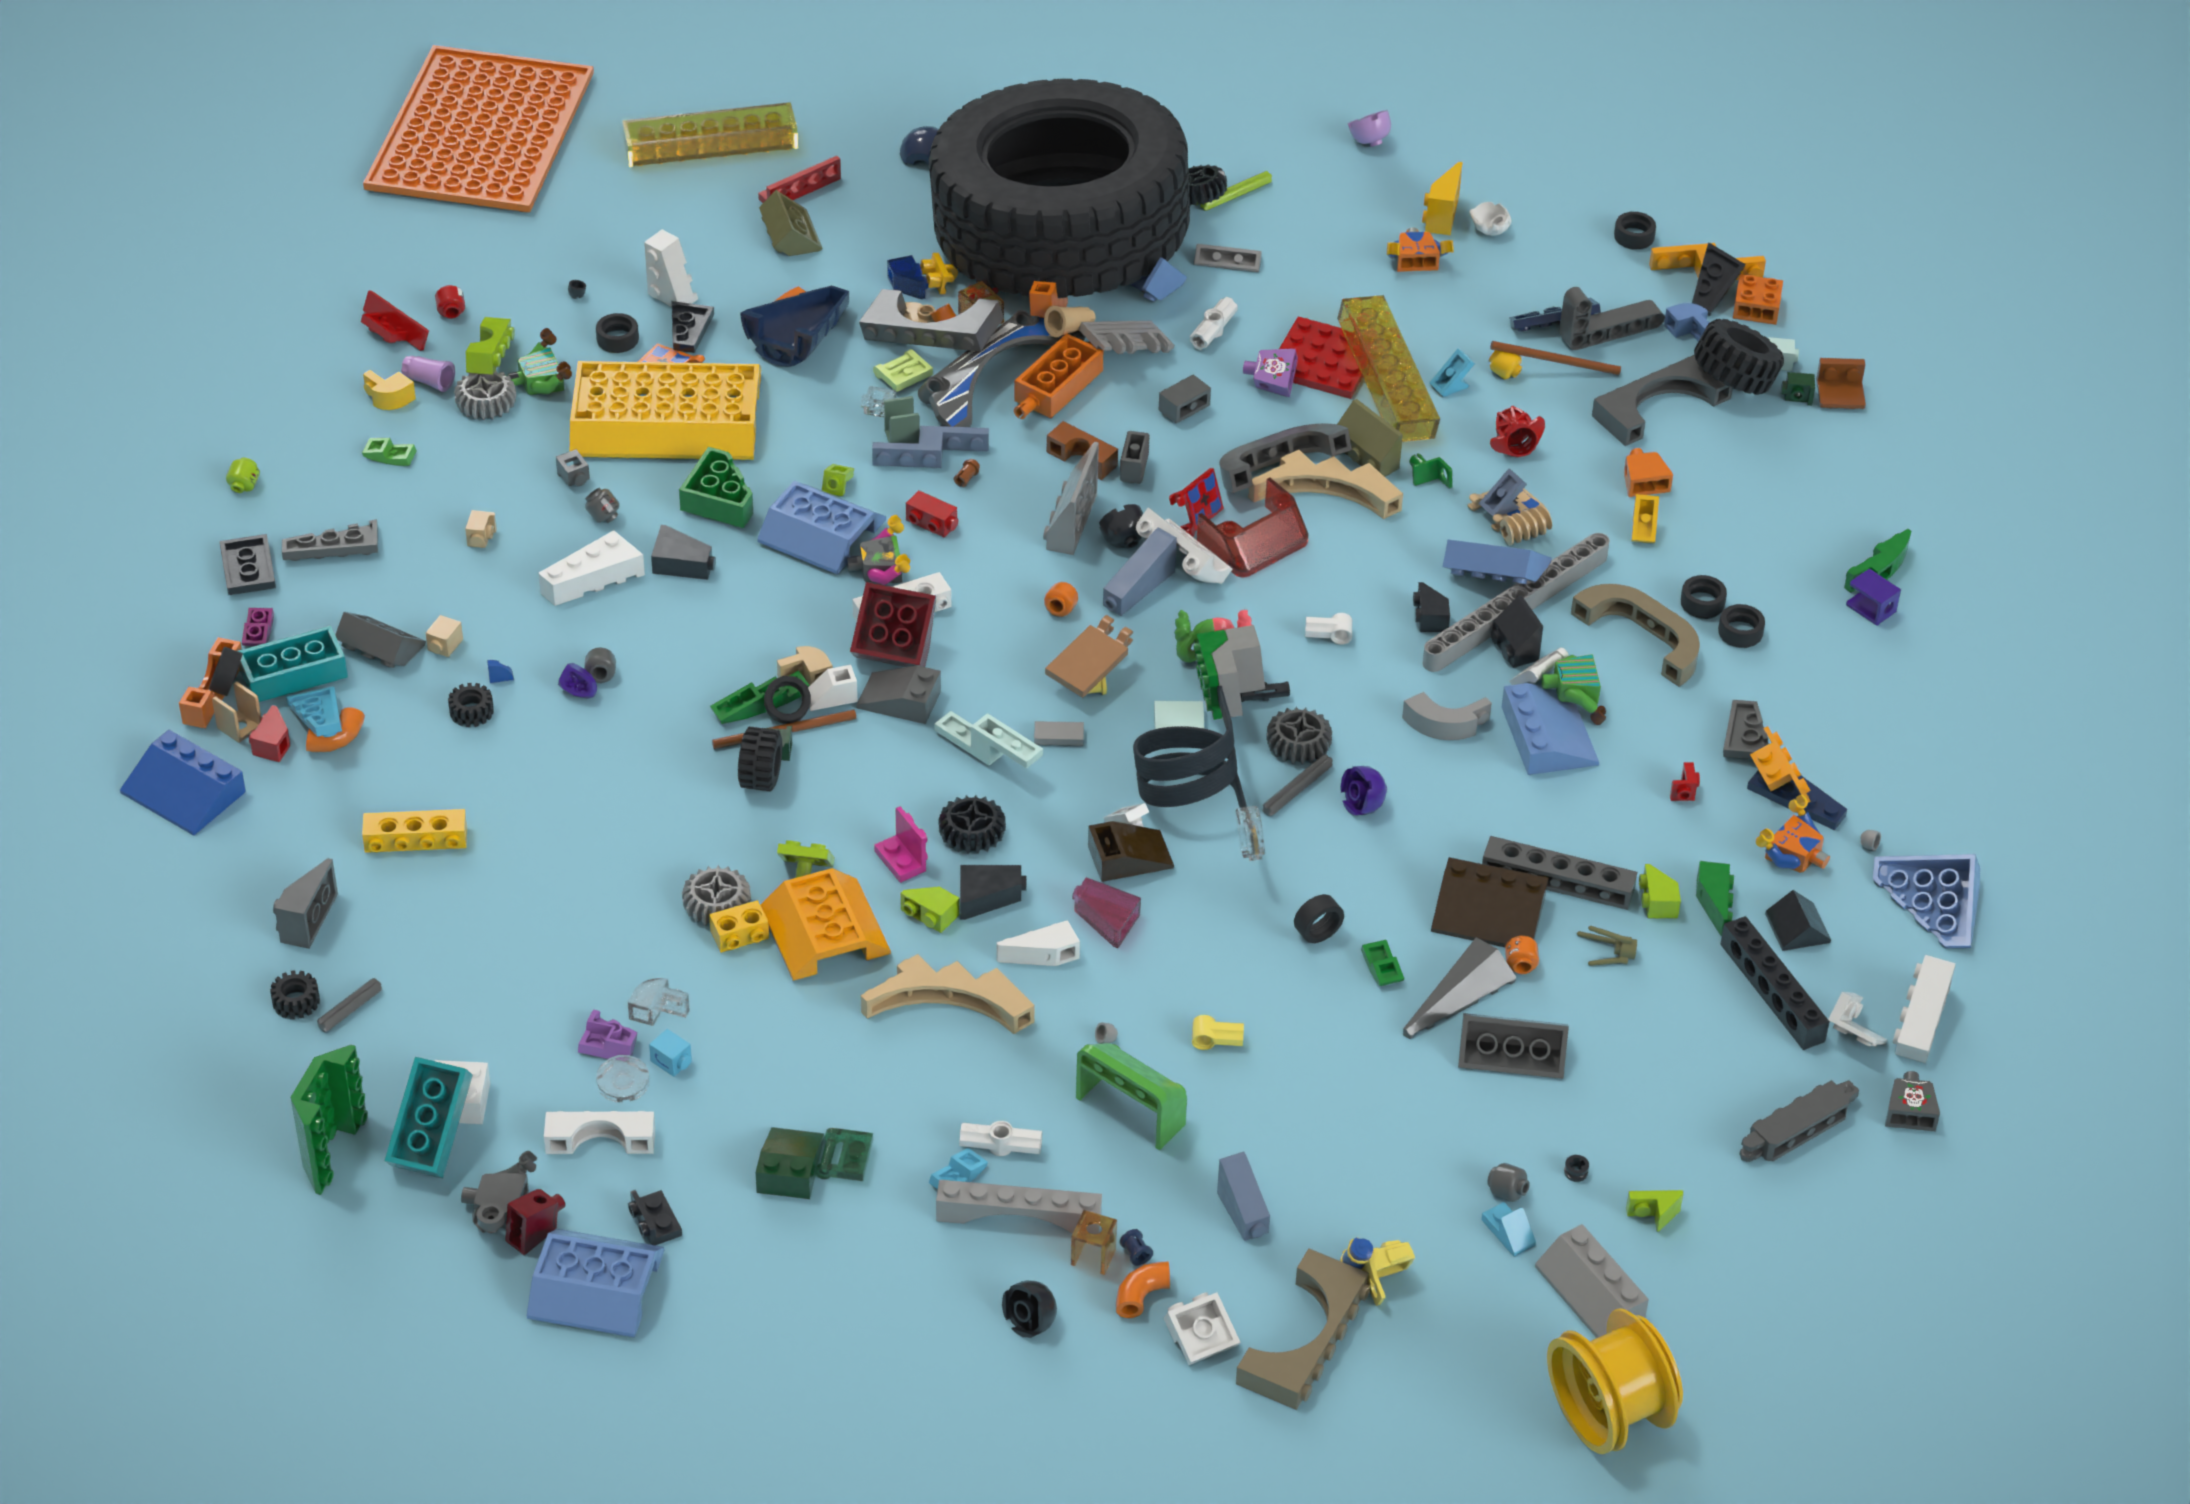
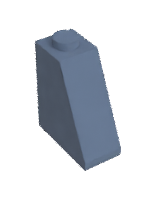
(1242, 1196)

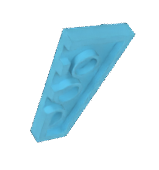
(318, 711)

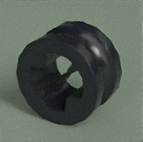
(1576, 1175)

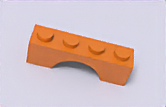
(197, 703)

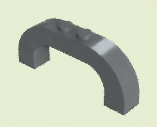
(1241, 461)

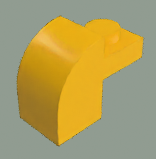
(389, 393)

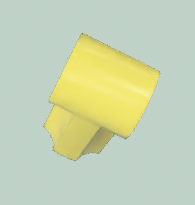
(1208, 1032)

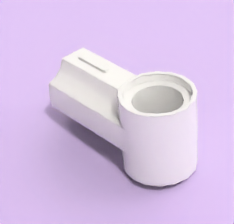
(1337, 628)

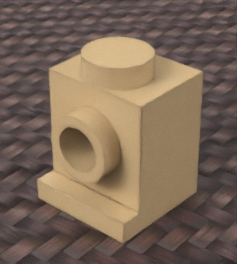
(480, 528)

